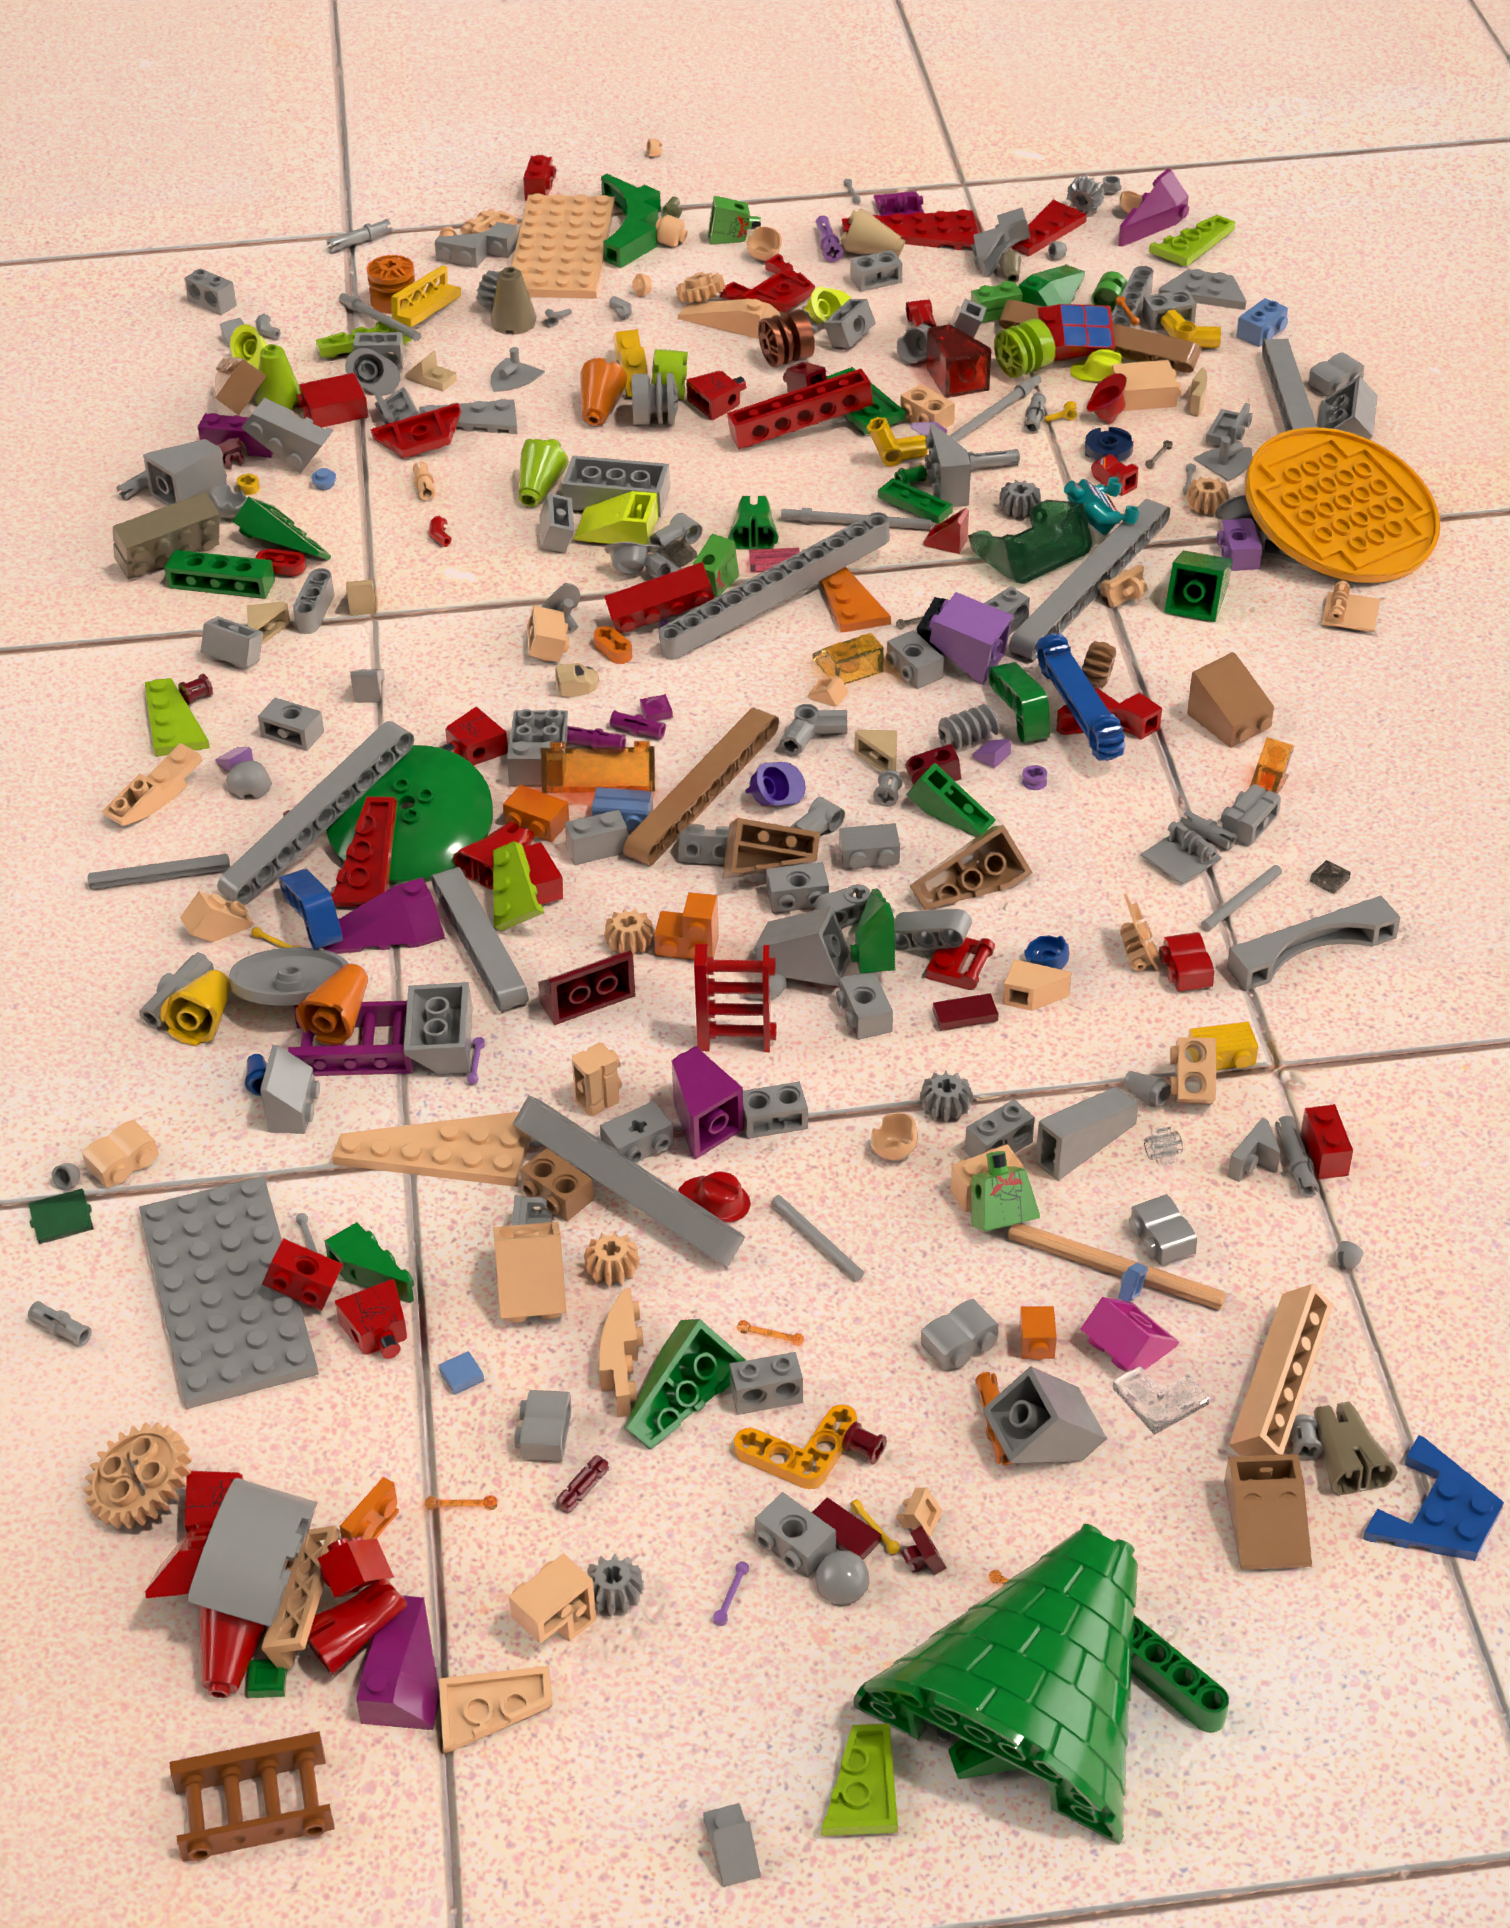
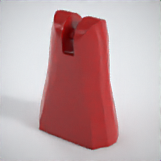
(480, 854)
(348, 1626)

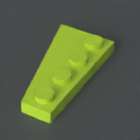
(1193, 241)
(172, 719)

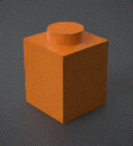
(1037, 1332)

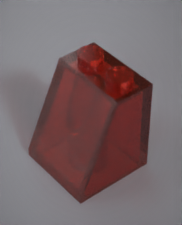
(957, 361)

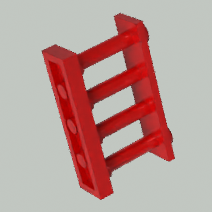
(707, 987)

